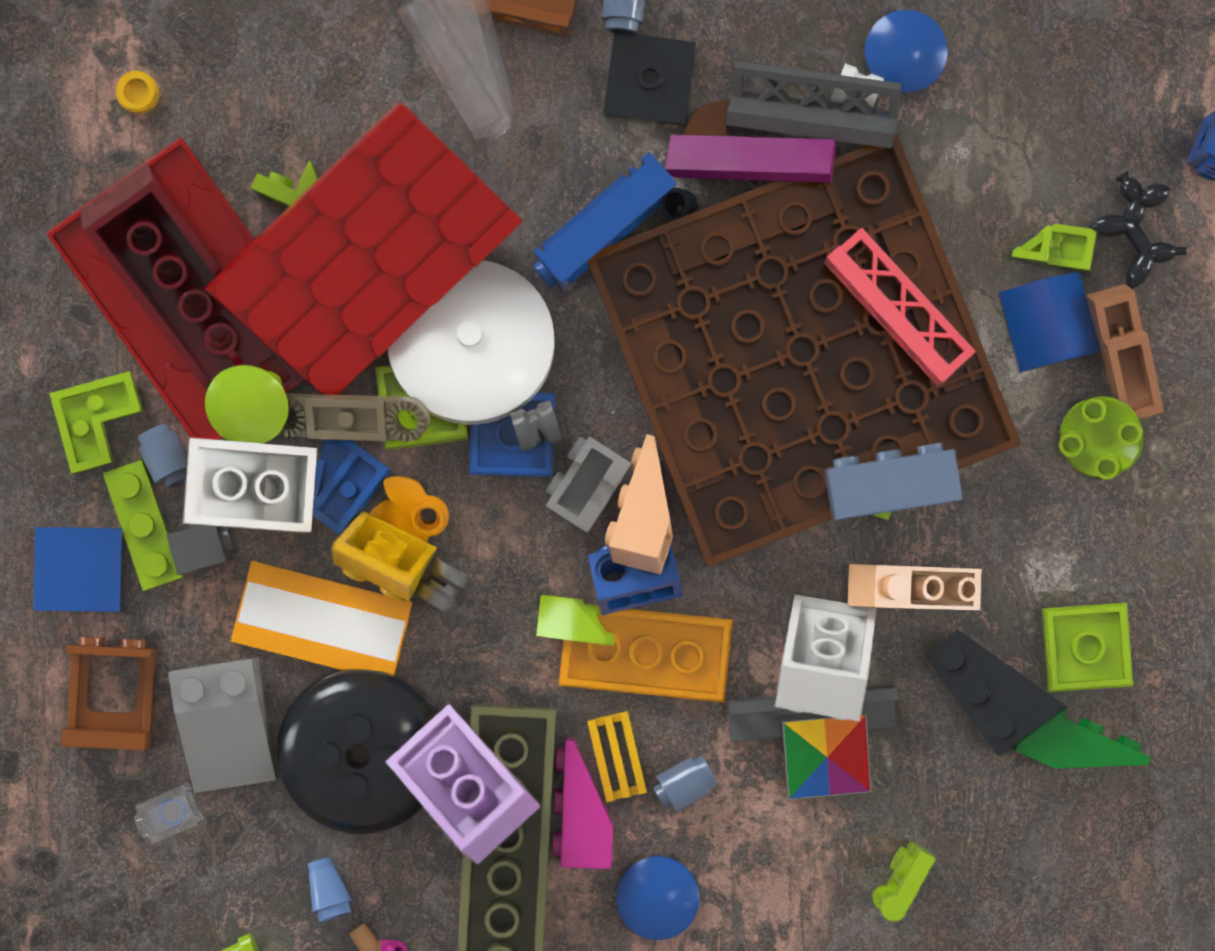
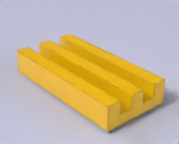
(624, 791)

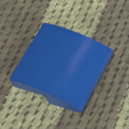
(77, 569)

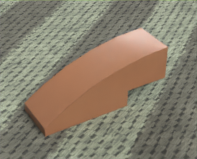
(1125, 349)

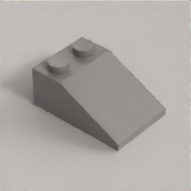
(223, 724)

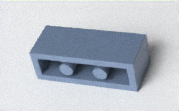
(892, 482)

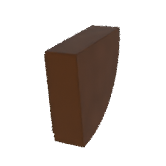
(709, 120)

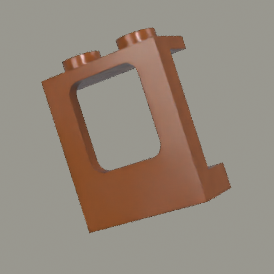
(102, 728)

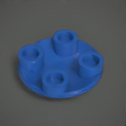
(906, 49)
(657, 897)

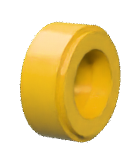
(137, 92)

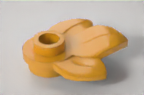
(405, 505)

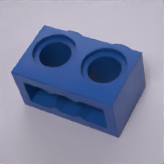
(636, 585)

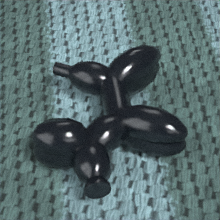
(1128, 223)

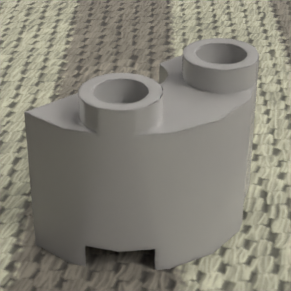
(587, 484)

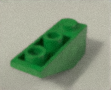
(1080, 745)

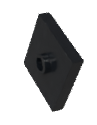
(649, 79)

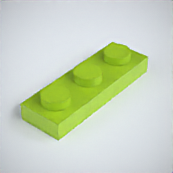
(142, 523)

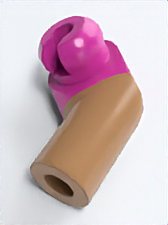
(366, 940)

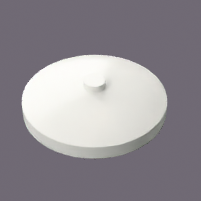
(477, 348)

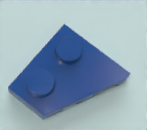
(345, 482)

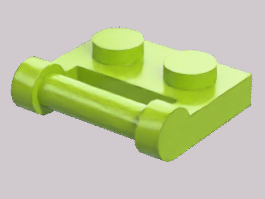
(910, 871)

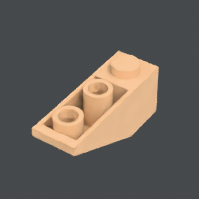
(644, 525)
(914, 587)

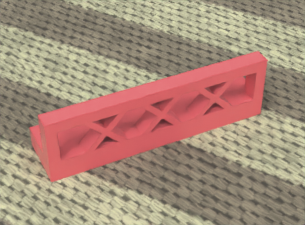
(889, 316)

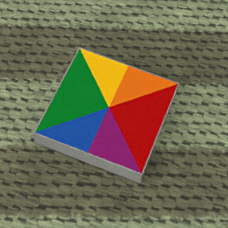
(825, 756)

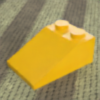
(383, 556)

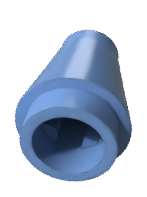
(327, 890)

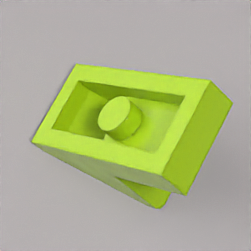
(279, 188)

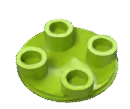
(247, 404)
(1101, 437)

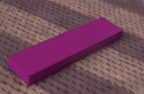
(751, 158)

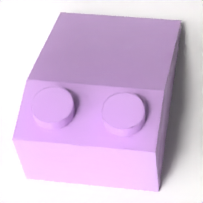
(463, 784)

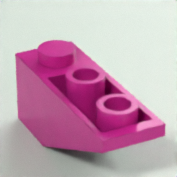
(585, 820)

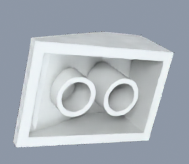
(250, 485)
(826, 658)

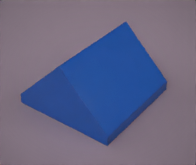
(1049, 321)

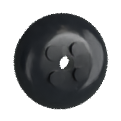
(315, 744)

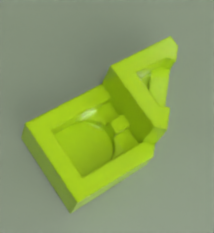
(1060, 247)
(571, 620)

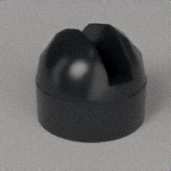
(679, 197)

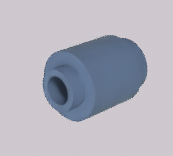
(623, 15)
(164, 455)
(685, 783)

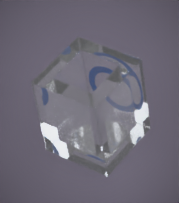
(168, 814)

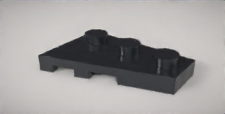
(992, 693)

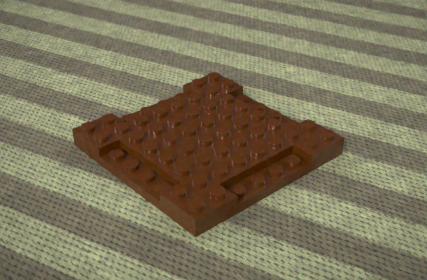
(772, 366)

